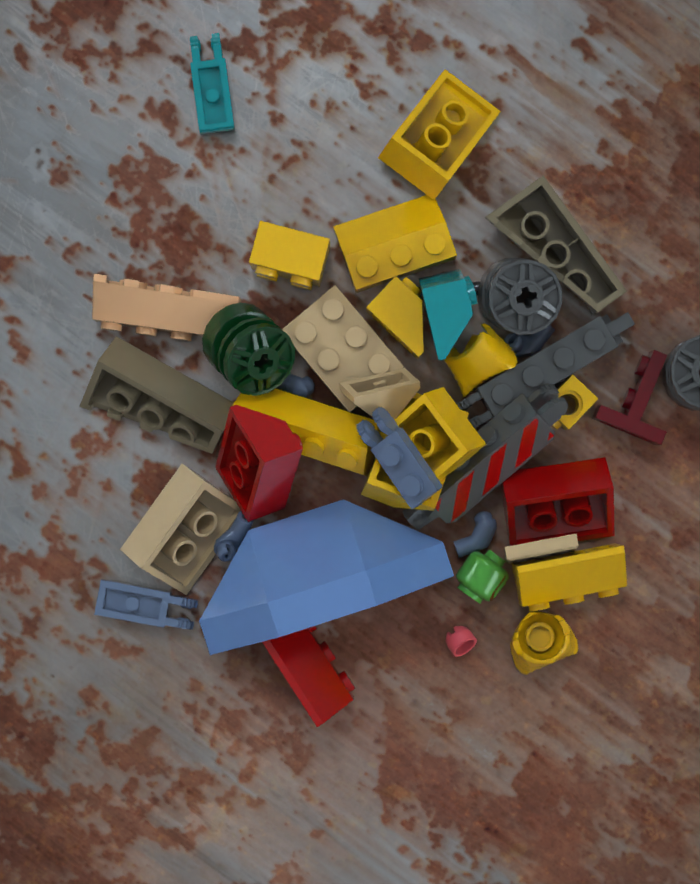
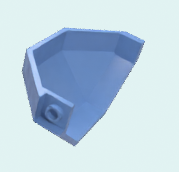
(316, 572)

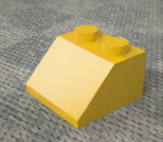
(400, 313)
(440, 432)

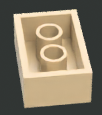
(339, 344)

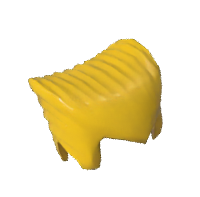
(482, 358)
(541, 641)

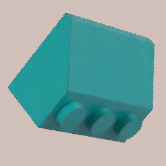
(448, 307)

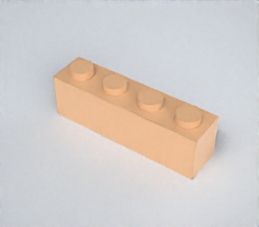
(155, 307)

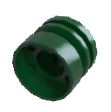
(248, 349)

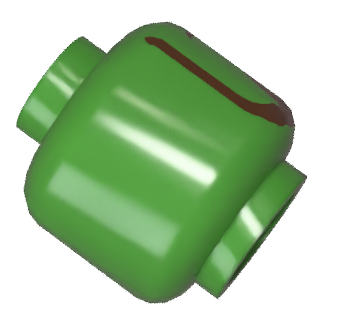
(482, 576)

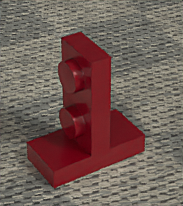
(636, 401)

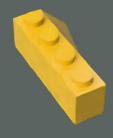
(324, 430)

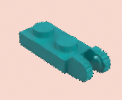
(211, 88)

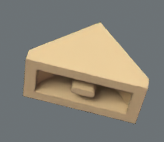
(385, 390)

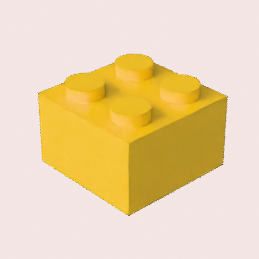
(289, 255)

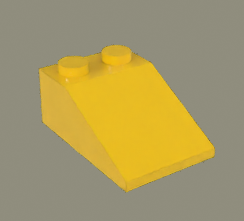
(439, 134)

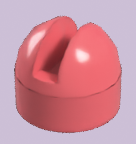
(460, 641)

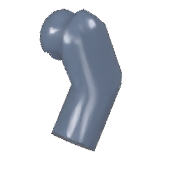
(529, 344)
(298, 385)
(481, 535)
(230, 540)

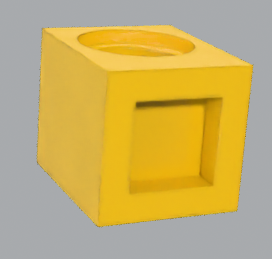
(582, 396)

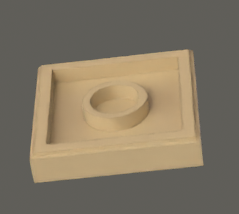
(541, 548)

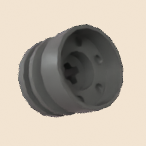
(504, 282)
(682, 375)

